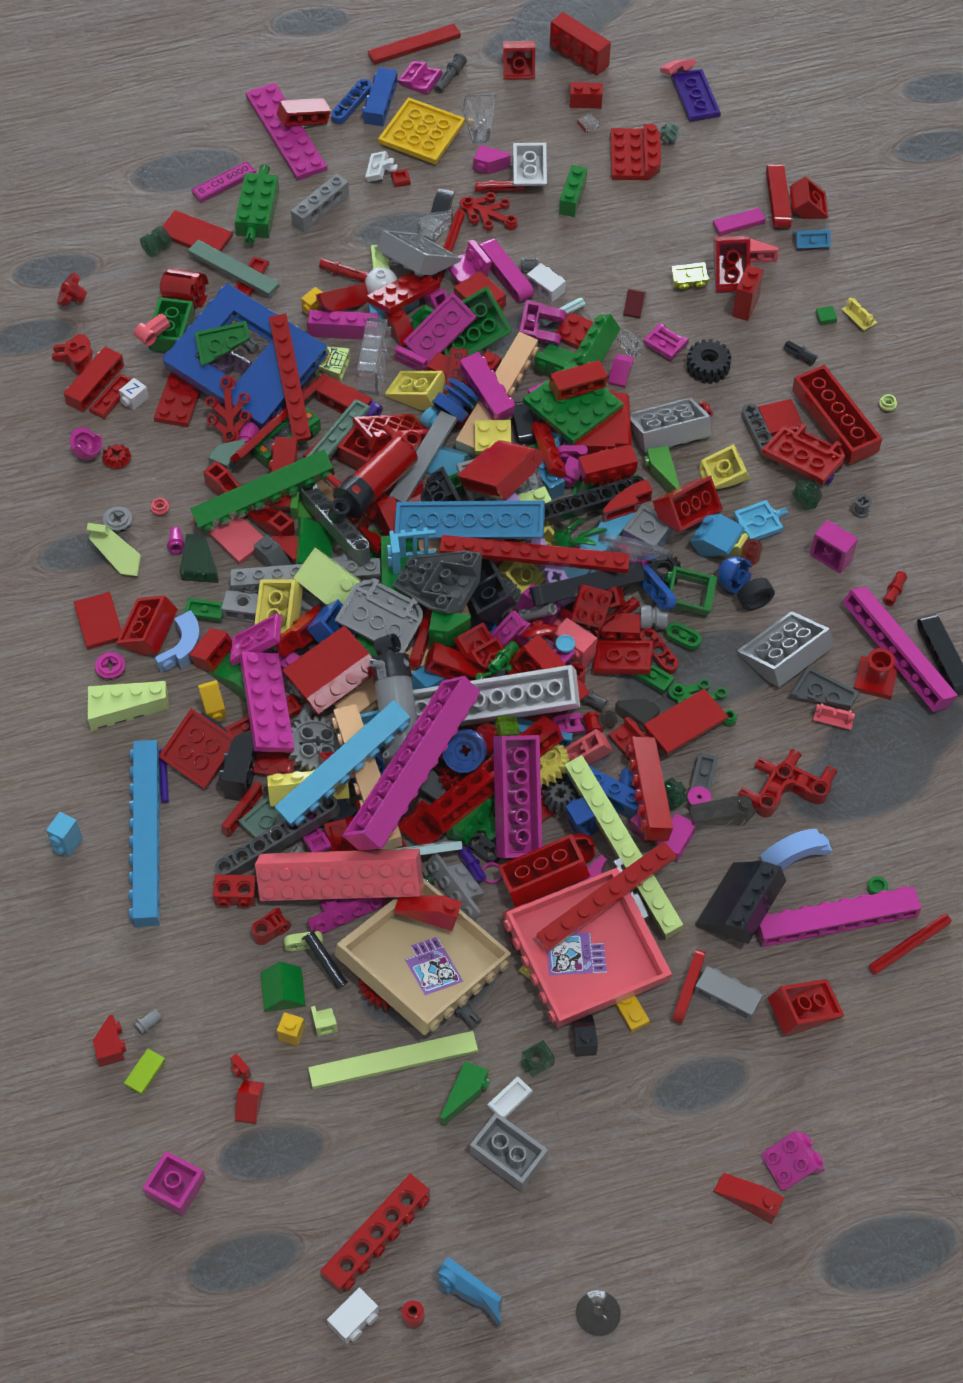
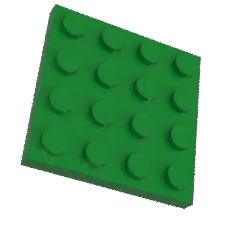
(575, 415)

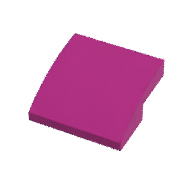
(420, 77)

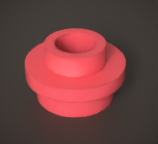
(159, 502)

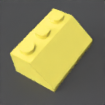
(279, 597)

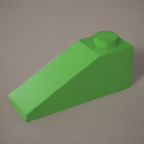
(661, 467)

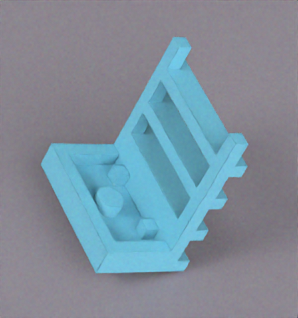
(397, 547)

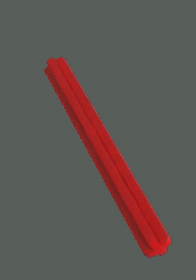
(451, 238)

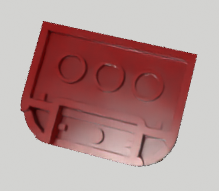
(635, 152)
(805, 453)

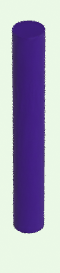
(163, 780)

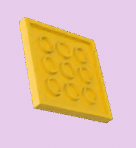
(421, 130)

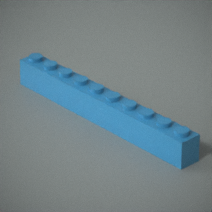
(145, 835)

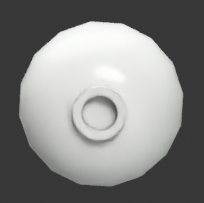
(379, 278)

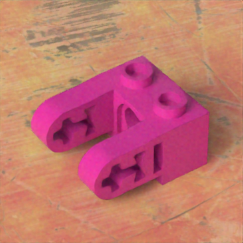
(529, 325)

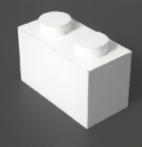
(546, 283)
(353, 1316)

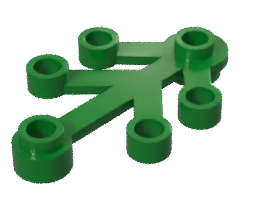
(686, 690)

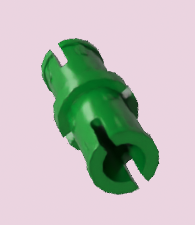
(503, 657)

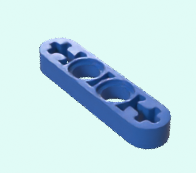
(360, 88)
(658, 590)

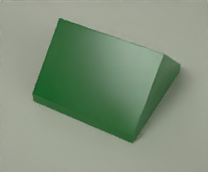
(282, 987)

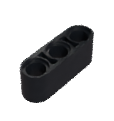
(522, 424)

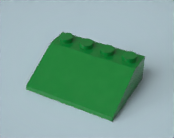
(486, 328)

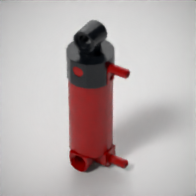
(375, 477)

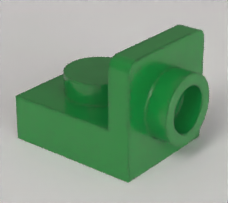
(421, 315)

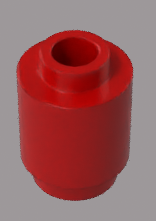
(416, 1320)

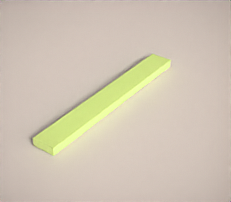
(393, 1060)

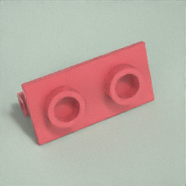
(834, 716)

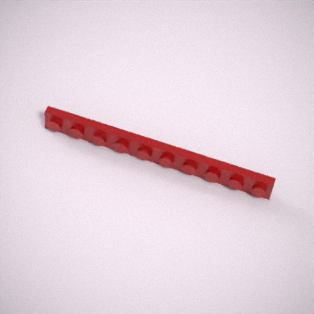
(538, 553)

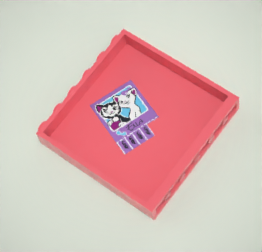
(594, 966)

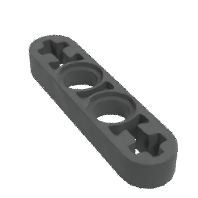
(756, 432)

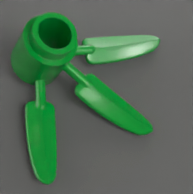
(563, 538)

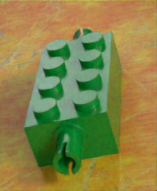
(257, 205)

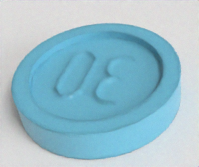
(565, 643)

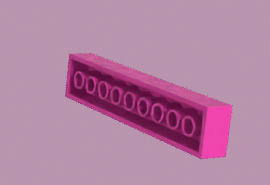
(411, 764)

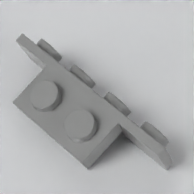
(457, 884)

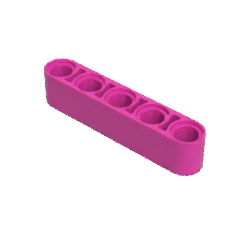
(507, 271)

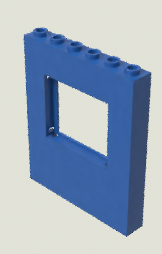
(263, 377)

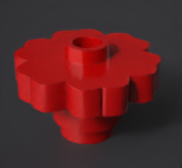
(71, 290)

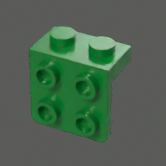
(552, 359)

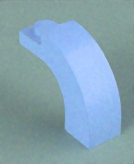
(190, 636)
(796, 847)

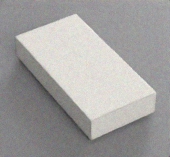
(510, 1098)

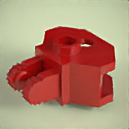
(74, 352)

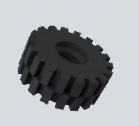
(708, 371)

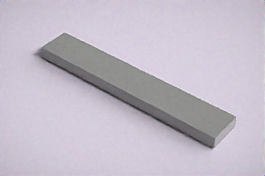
(426, 453)

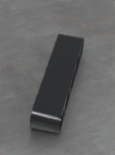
(942, 651)

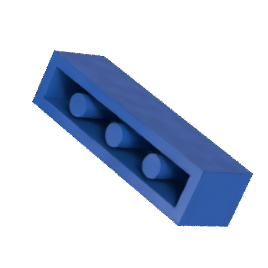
(380, 96)

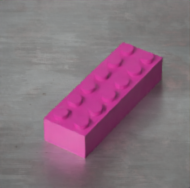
(517, 795)

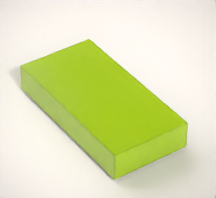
(144, 1071)

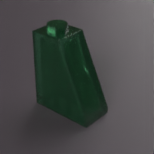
(197, 560)

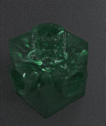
(807, 494)
(675, 793)

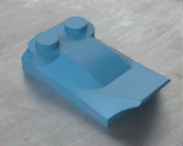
(459, 1281)

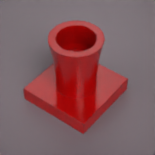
(876, 674)

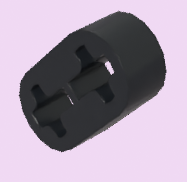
(483, 848)

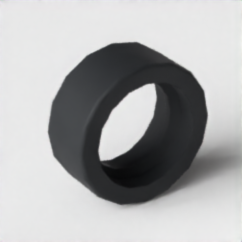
(755, 594)

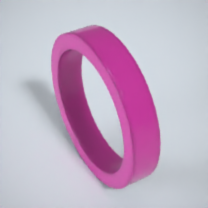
(494, 881)

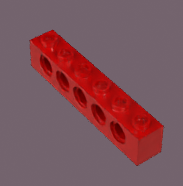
(409, 1188)

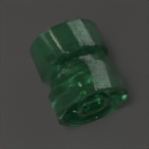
(156, 241)

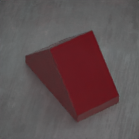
(634, 303)

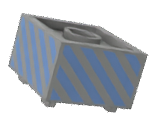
(647, 527)

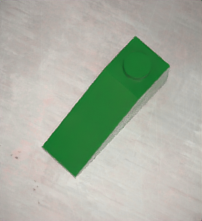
(466, 1090)

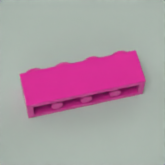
(338, 324)
(486, 387)

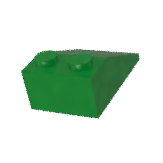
(230, 676)

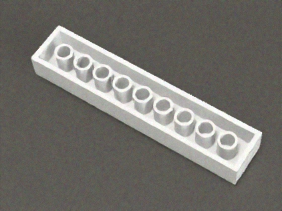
(516, 695)

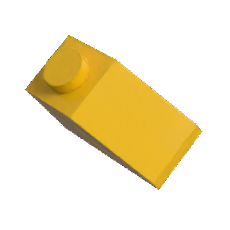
(212, 700)

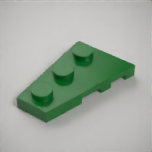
(220, 340)

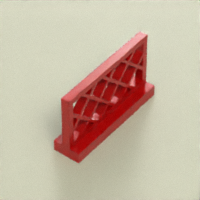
(381, 438)

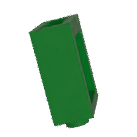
(696, 577)

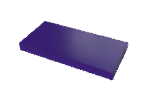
(695, 95)

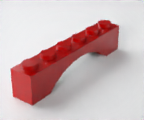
(271, 520)

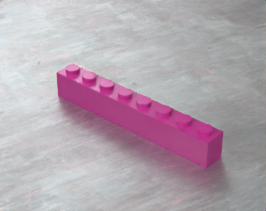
(907, 656)
(839, 916)

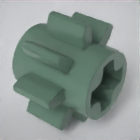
(669, 132)

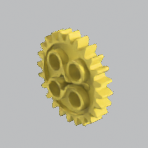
(553, 764)

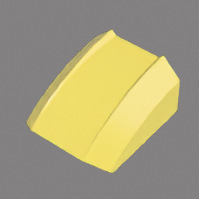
(724, 467)

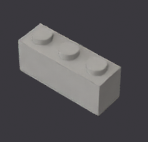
(728, 994)

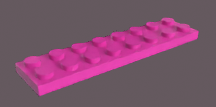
(290, 140)

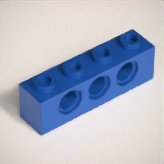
(619, 794)

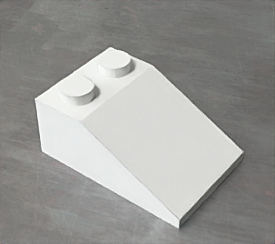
(529, 164)

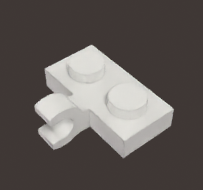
(378, 164)

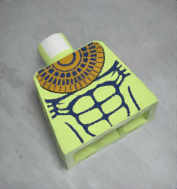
(335, 363)

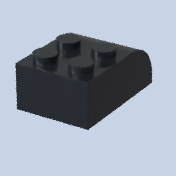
(238, 767)

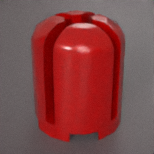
(184, 286)

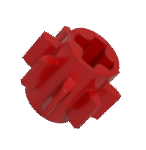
(449, 778)

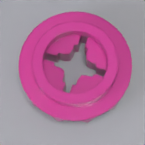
(102, 662)

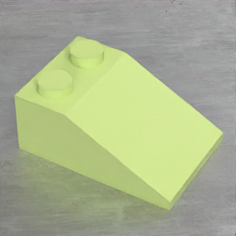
(326, 578)

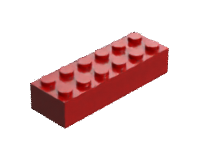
(837, 413)

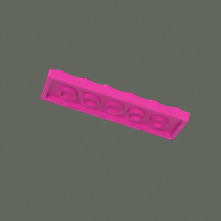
(266, 702)

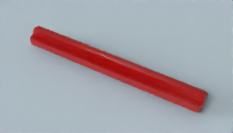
(909, 944)

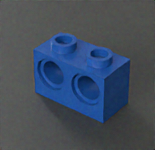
(581, 817)

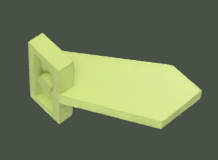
(115, 549)

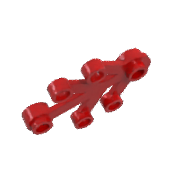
(470, 204)
(229, 411)

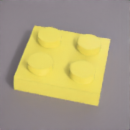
(489, 432)

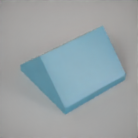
(448, 459)

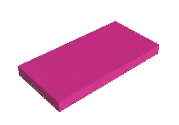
(440, 328)

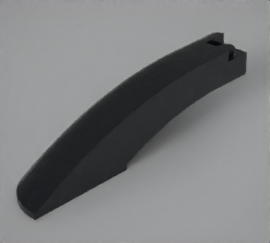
(492, 592)

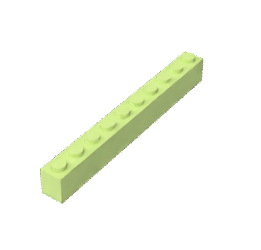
(622, 845)

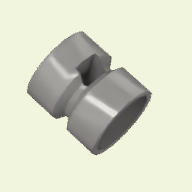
(653, 617)

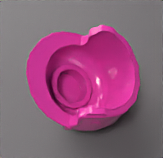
(85, 443)

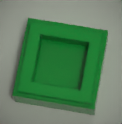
(826, 315)

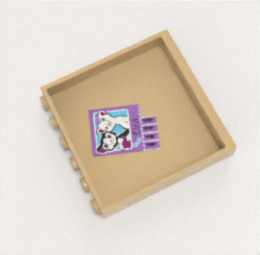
(422, 966)

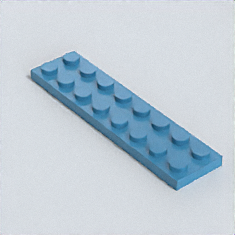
(473, 519)

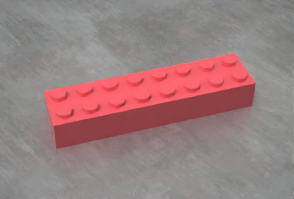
(339, 874)

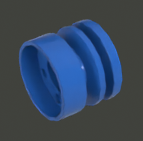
(456, 399)
(459, 760)

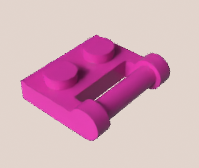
(663, 344)

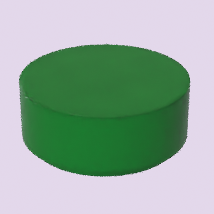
(876, 885)

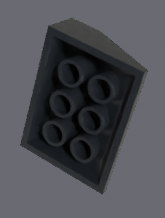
(742, 900)

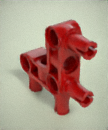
(795, 781)

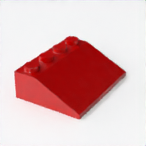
(330, 670)

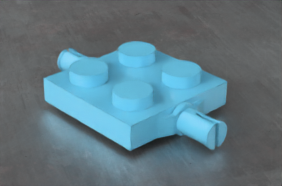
(760, 520)

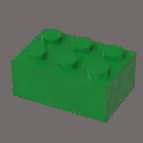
(179, 314)

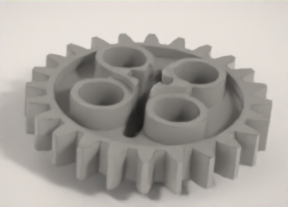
(314, 744)

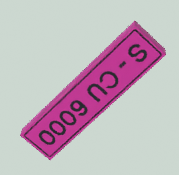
(222, 182)

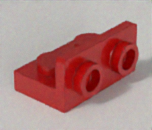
(622, 735)
(334, 832)

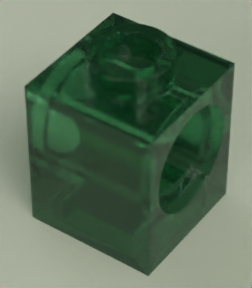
(538, 1050)

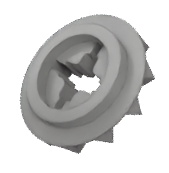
(120, 513)

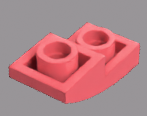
(678, 65)

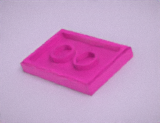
(256, 638)

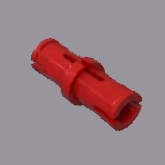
(895, 588)

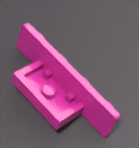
(341, 911)

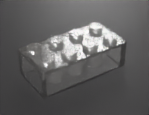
(373, 356)

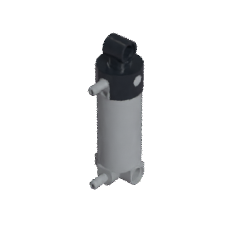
(393, 682)

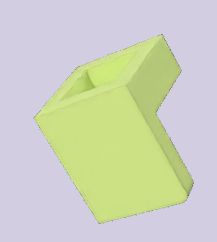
(324, 1021)

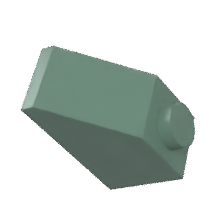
(223, 453)

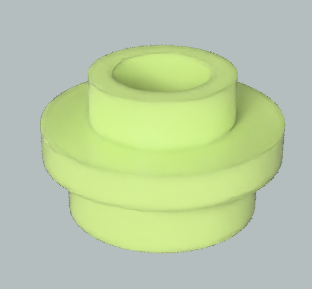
(888, 402)

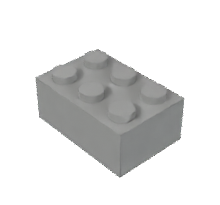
(508, 1151)

